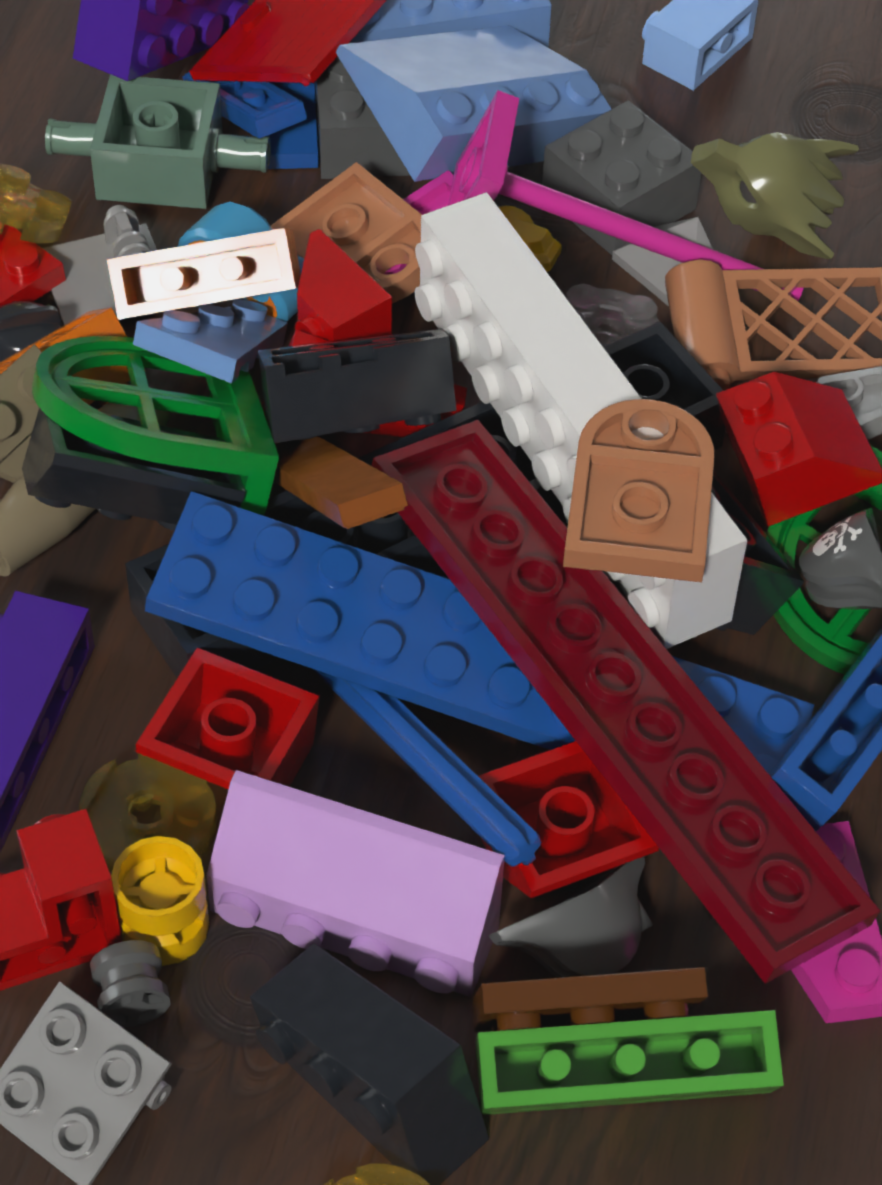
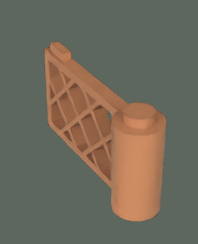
(711, 319)

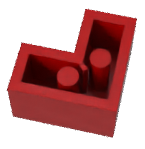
(57, 905)

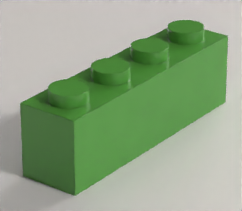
(628, 1062)

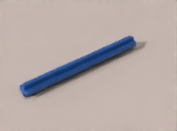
(441, 770)

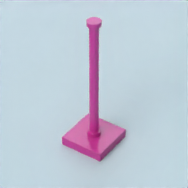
(485, 168)

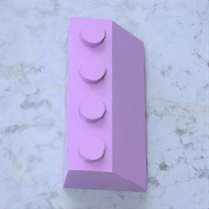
(355, 884)

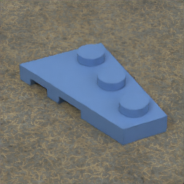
(214, 338)

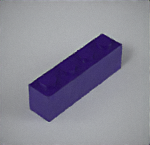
(40, 666)

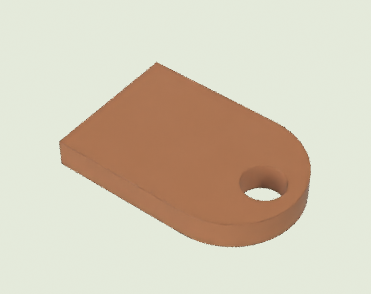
(366, 223)
(640, 500)

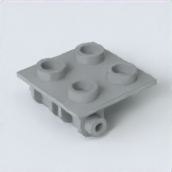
(86, 265)
(78, 1085)

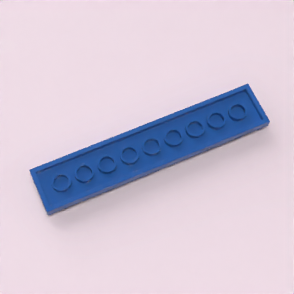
(392, 628)

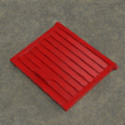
(284, 40)

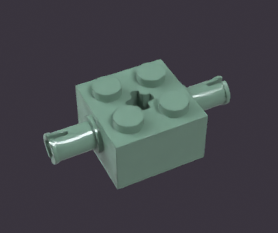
(158, 142)

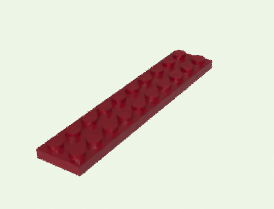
(628, 704)

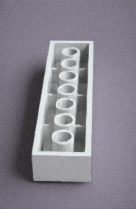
(546, 382)

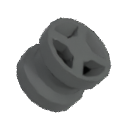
(130, 982)

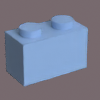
(696, 37)

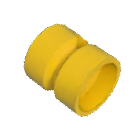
(162, 896)

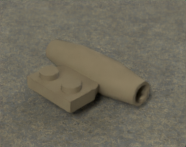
(25, 522)

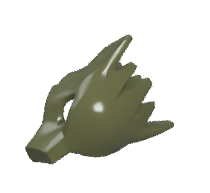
(785, 178)

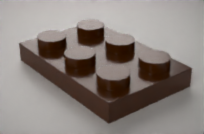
(588, 999)

